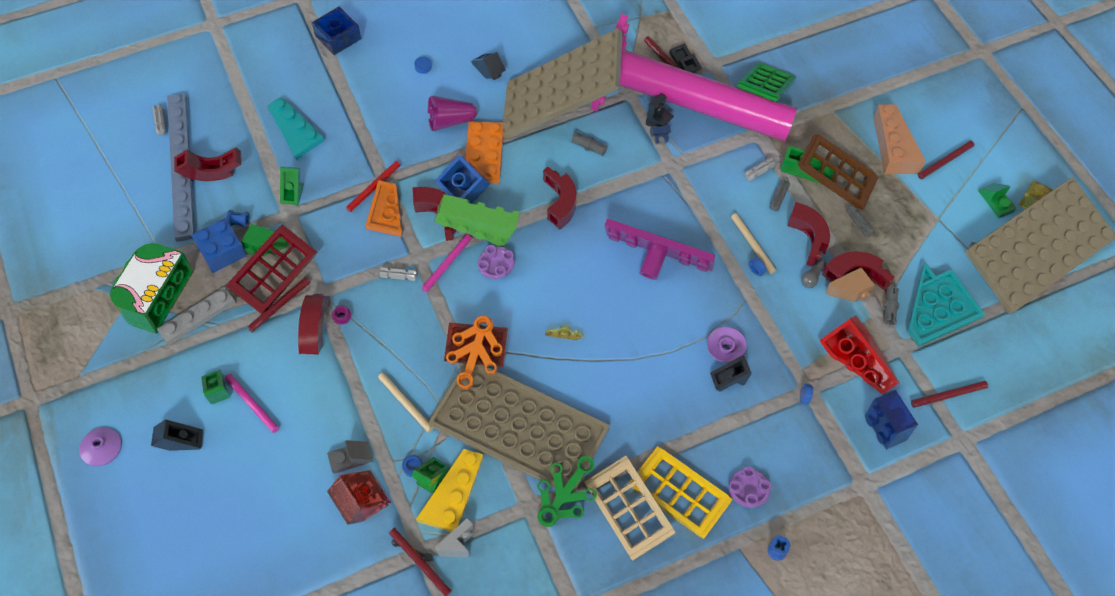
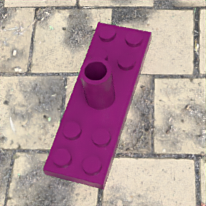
(658, 249)

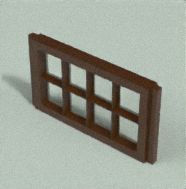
(866, 189)

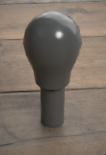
(811, 277)

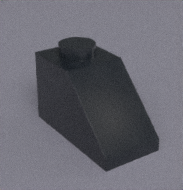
(489, 65)
(176, 436)

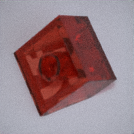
(358, 496)

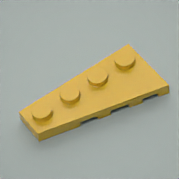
(451, 497)

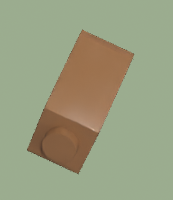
(851, 286)

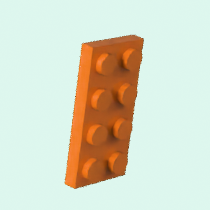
(485, 148)

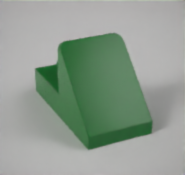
(290, 185)
(997, 199)
(214, 387)
(430, 474)

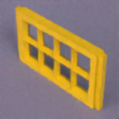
(712, 514)

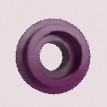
(341, 310)

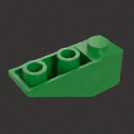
(792, 159)

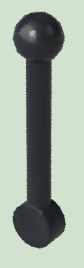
(427, 557)

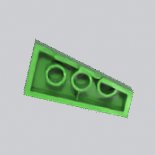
(477, 219)

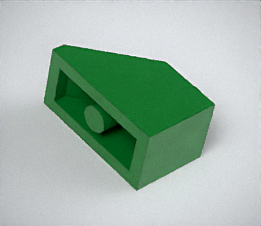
(257, 236)

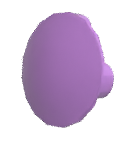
(496, 262)
(749, 488)

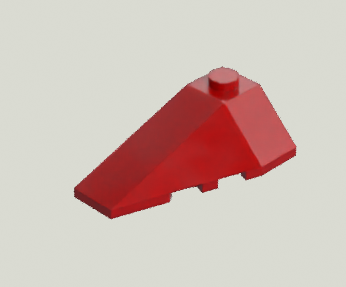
(859, 353)

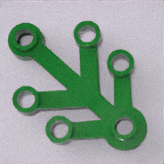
(564, 494)

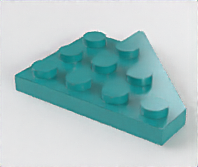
(940, 307)

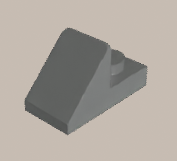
(353, 455)

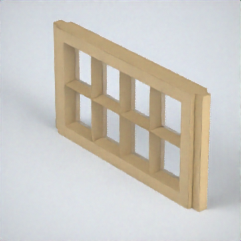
(651, 540)

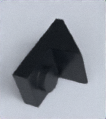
(657, 113)
(731, 373)

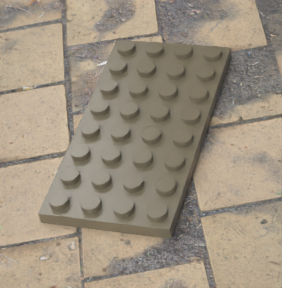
(563, 84)
(1040, 245)
(519, 426)

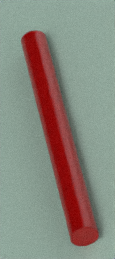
(362, 196)

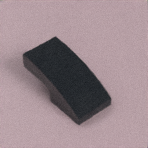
(684, 58)

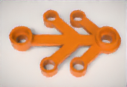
(475, 348)

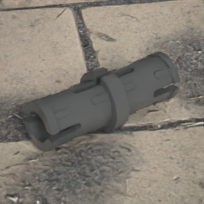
(589, 144)
(891, 305)

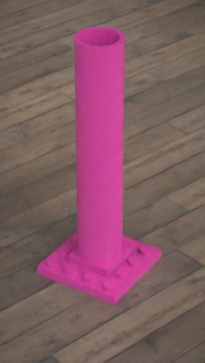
(701, 93)

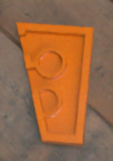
(384, 210)

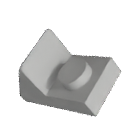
(451, 545)

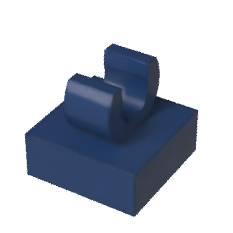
(661, 131)

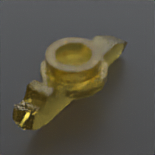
(565, 333)

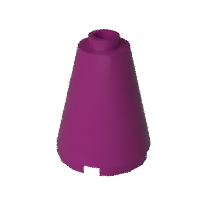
(449, 112)

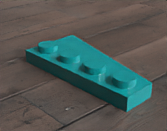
(295, 129)

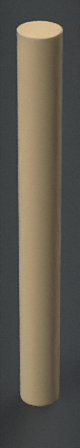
(753, 243)
(405, 402)

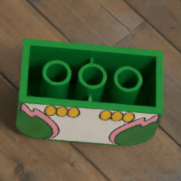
(150, 285)

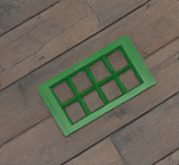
(767, 81)

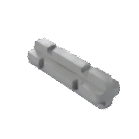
(159, 120)
(760, 169)
(398, 273)

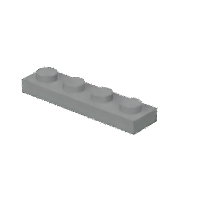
(196, 316)

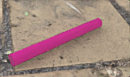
(446, 263)
(252, 403)

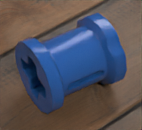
(238, 218)
(777, 554)

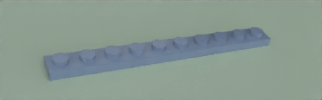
(181, 186)

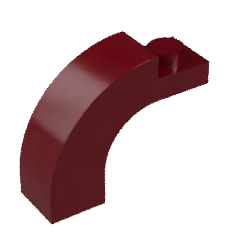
(207, 169)
(427, 200)
(564, 208)
(814, 226)
(851, 261)
(311, 323)

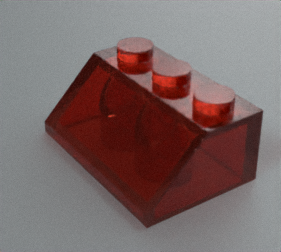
(500, 333)

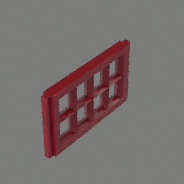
(247, 295)

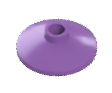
(726, 337)
(105, 452)

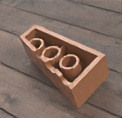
(896, 143)

